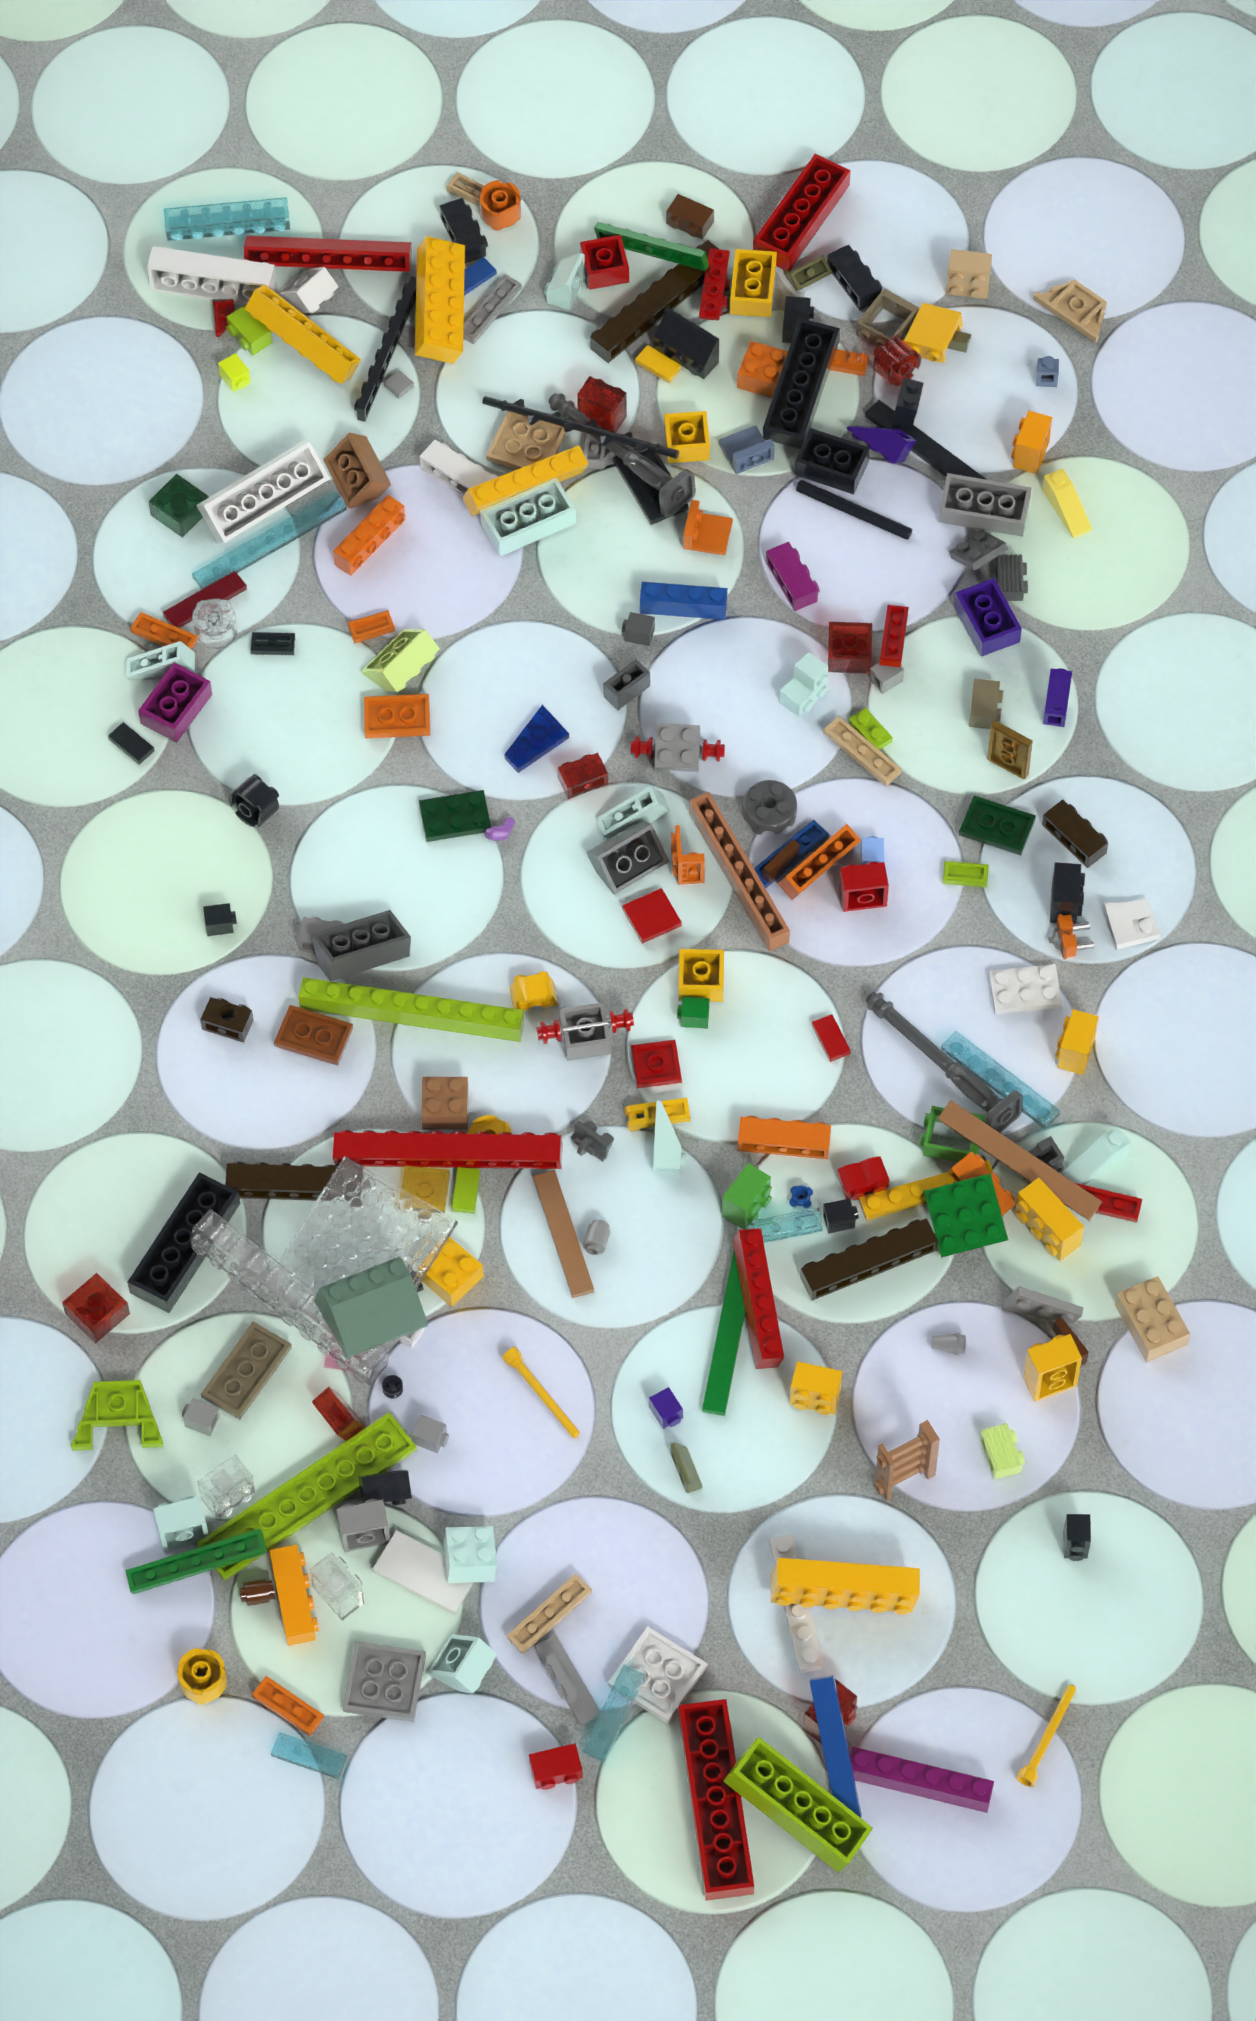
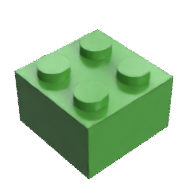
(746, 1197)

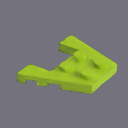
(113, 1406)

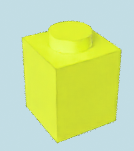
(234, 372)

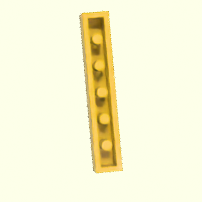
(302, 334)
(559, 466)

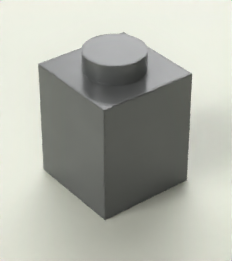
(639, 628)

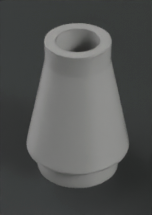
(950, 1343)

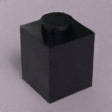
(219, 919)
(840, 1215)

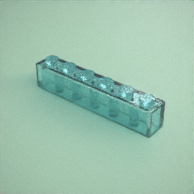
(226, 219)

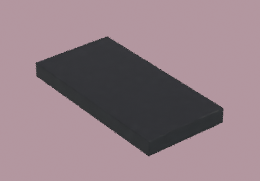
(645, 494)

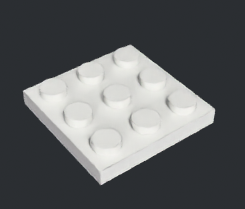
(668, 1671)

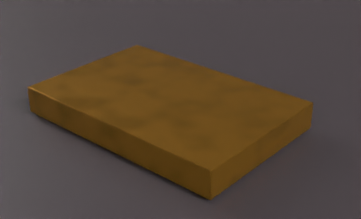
(1009, 750)

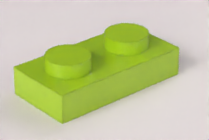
(870, 728)

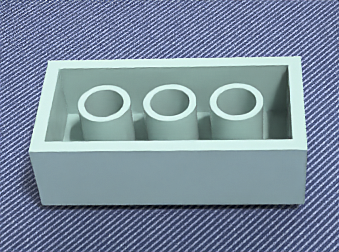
(528, 517)

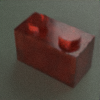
(582, 775)
(338, 1413)

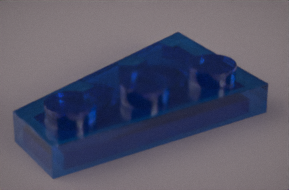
(536, 739)

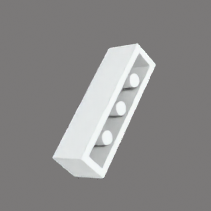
(452, 467)

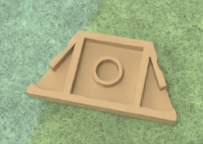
(1075, 306)

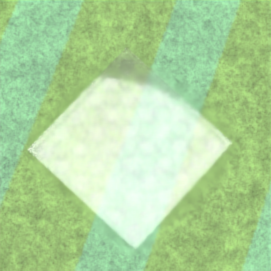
(362, 1224)

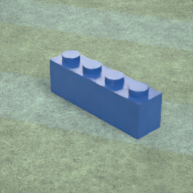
(683, 600)

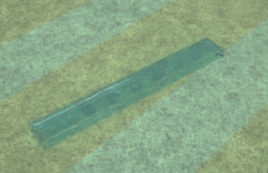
(271, 540)

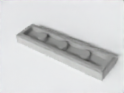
(490, 308)

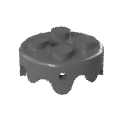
(769, 819)

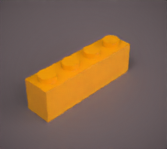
(292, 1594)

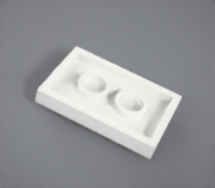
(1025, 989)

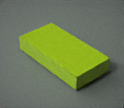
(965, 874)
(466, 1190)

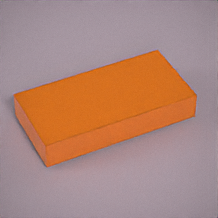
(371, 626)

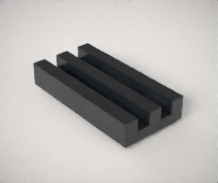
(272, 647)

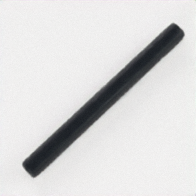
(854, 509)

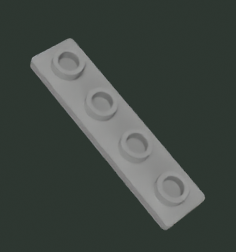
(568, 1682)

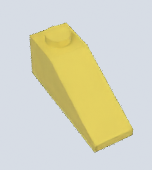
(1066, 502)

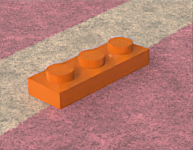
(161, 632)
(288, 1706)

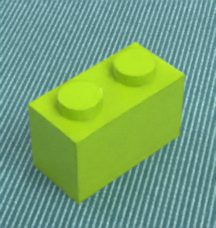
(249, 331)

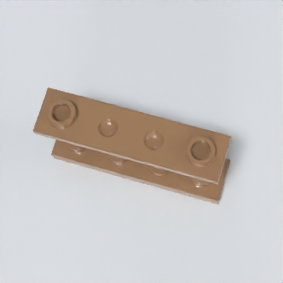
(907, 1460)

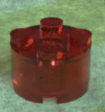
(896, 360)

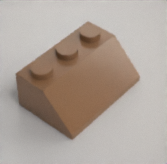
(356, 470)

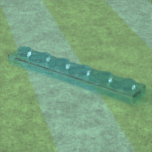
(999, 1078)

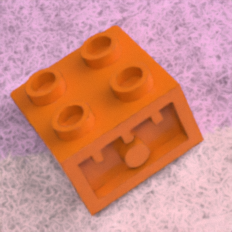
(706, 531)
(688, 867)

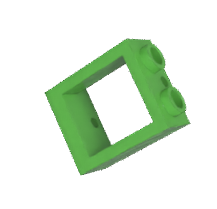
(938, 1151)

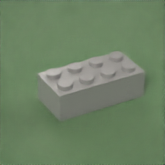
(985, 504)

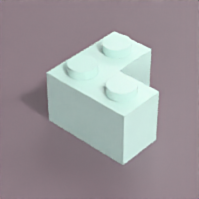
(806, 686)

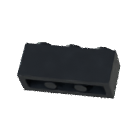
(463, 229)
(854, 276)

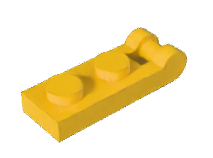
(676, 1110)

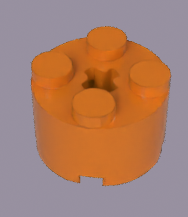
(500, 204)

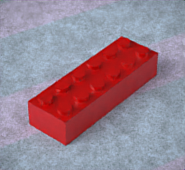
(803, 210)

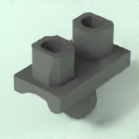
(591, 1142)

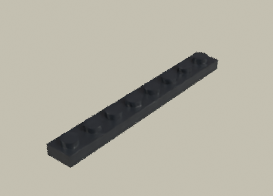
(383, 356)

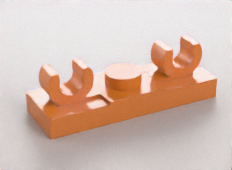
(850, 362)

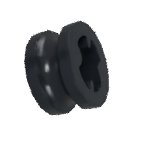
(387, 1391)

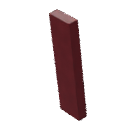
(223, 589)

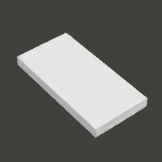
(420, 1572)

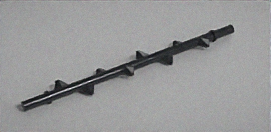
(590, 427)

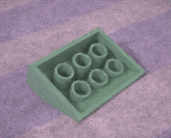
(371, 1307)

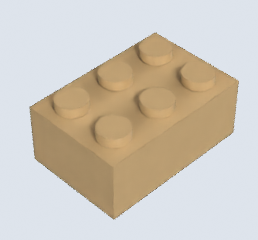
(1152, 1319)

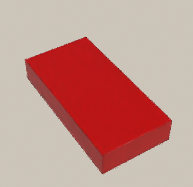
(831, 1038)

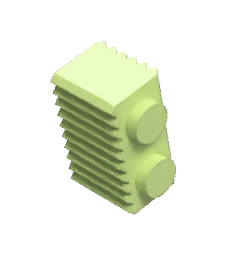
(1001, 1451)

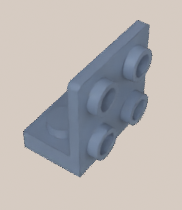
(747, 449)

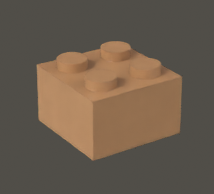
(445, 1102)

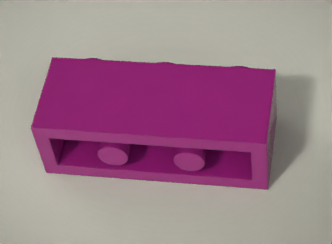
(792, 576)

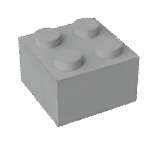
(363, 1525)

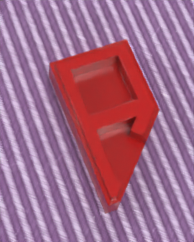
(221, 311)

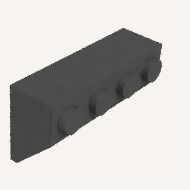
(361, 945)

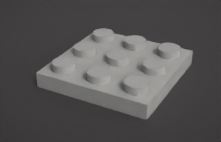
(384, 1681)

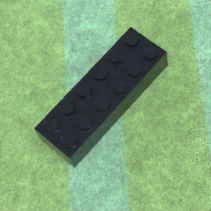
(801, 383)
(171, 1259)

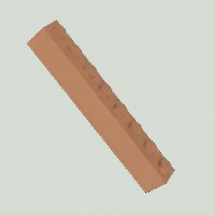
(739, 871)

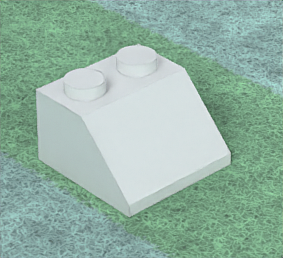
(309, 289)

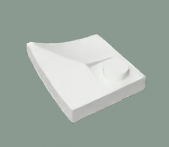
(1132, 922)

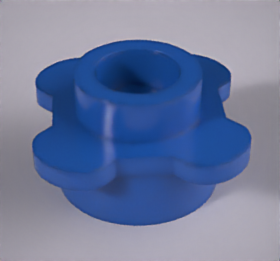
(803, 1191)

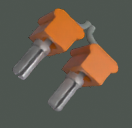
(1069, 945)

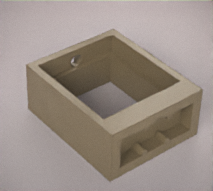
(894, 305)

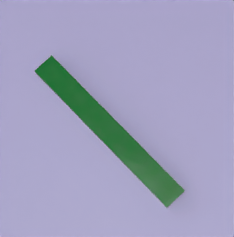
(726, 1345)

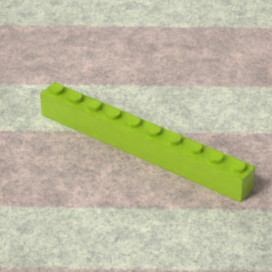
(411, 1009)

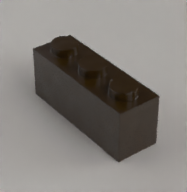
(1075, 833)

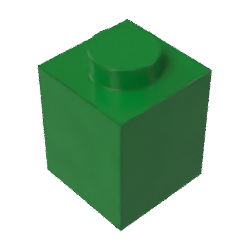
(694, 1012)

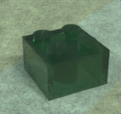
(176, 505)

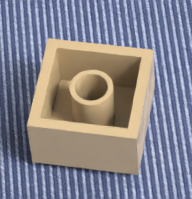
(969, 274)

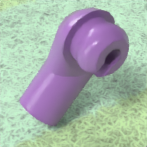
(500, 832)

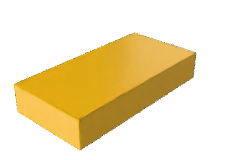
(658, 364)

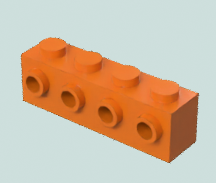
(369, 535)

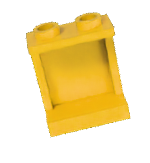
(933, 331)

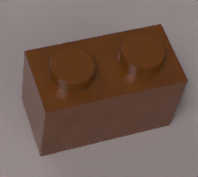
(689, 216)

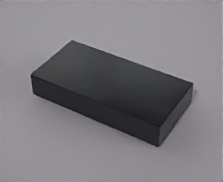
(131, 743)

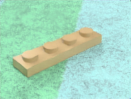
(862, 751)
(549, 1614)

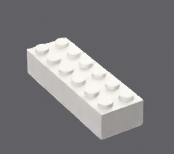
(207, 275)
(263, 492)

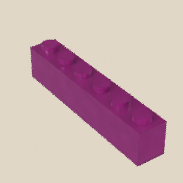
(921, 1779)

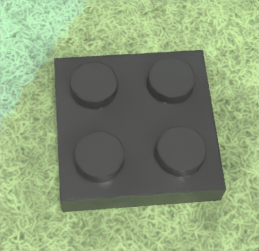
(978, 550)

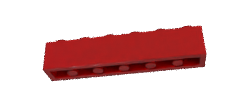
(758, 1298)

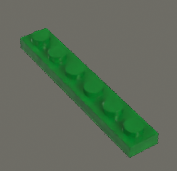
(655, 247)
(196, 1561)

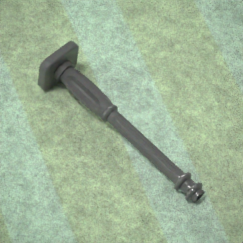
(673, 492)
(1000, 1111)

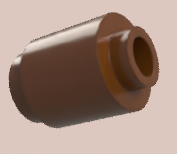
(257, 1592)

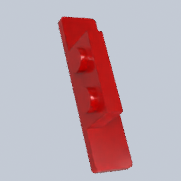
(715, 285)

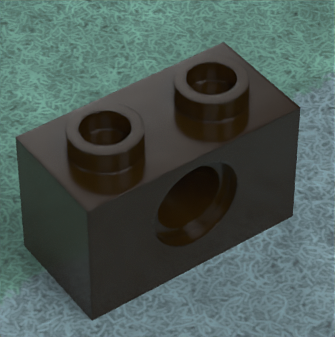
(234, 1028)

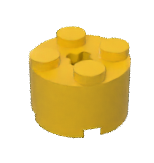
(214, 1677)

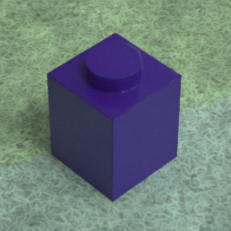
(666, 1408)

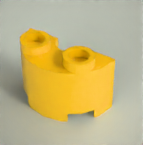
(533, 991)

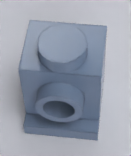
(1047, 366)

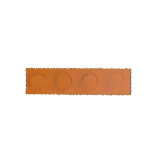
(819, 862)
(784, 1137)

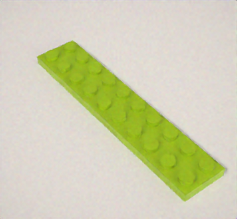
(317, 1488)

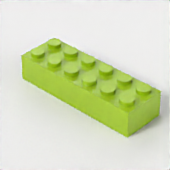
(798, 1804)

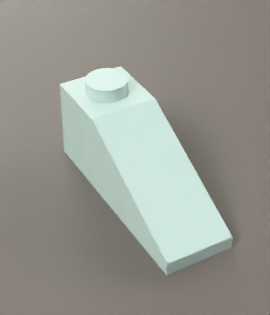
(158, 661)
(644, 806)
(667, 1148)
(1099, 1157)

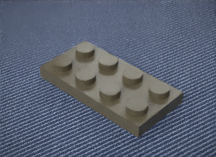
(246, 1370)

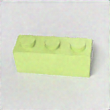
(401, 659)

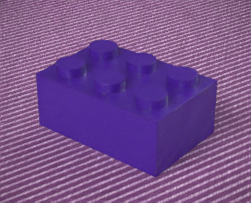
(987, 617)

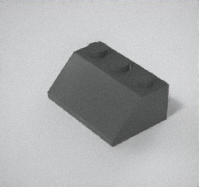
(628, 856)

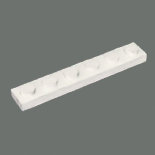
(798, 1617)

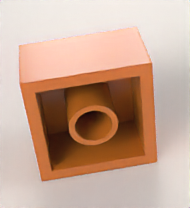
(761, 369)

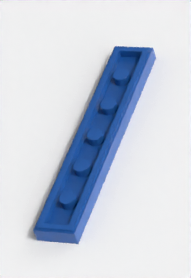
(834, 1742)

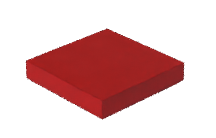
(652, 915)
(656, 1064)

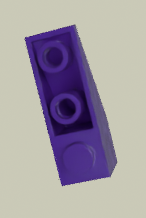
(889, 441)
(1057, 697)

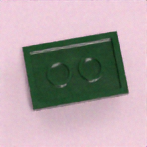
(454, 815)
(997, 825)

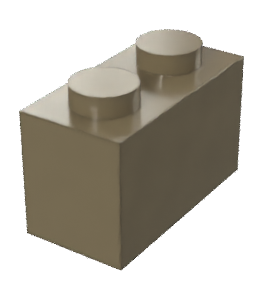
(984, 703)

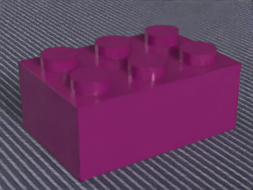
(175, 702)

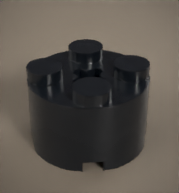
(254, 801)

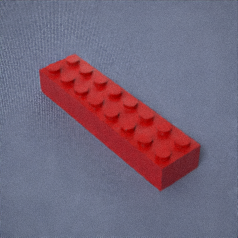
(714, 1804)

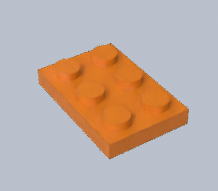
(397, 716)

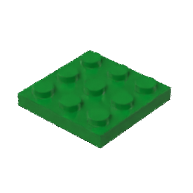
(966, 1215)

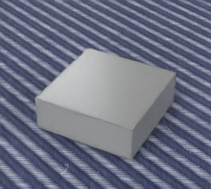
(399, 384)

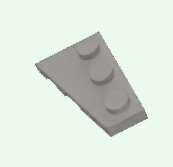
(1041, 1305)

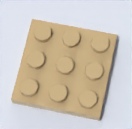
(523, 444)

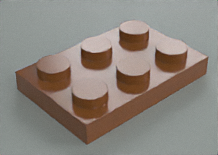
(313, 1035)

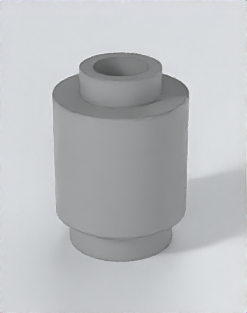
(596, 1237)

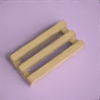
(465, 192)

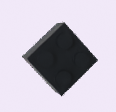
(1067, 891)

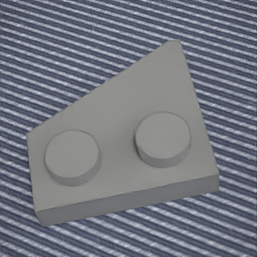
(596, 454)

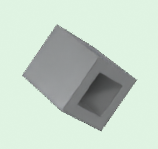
(886, 677)
(200, 1416)
(430, 1434)

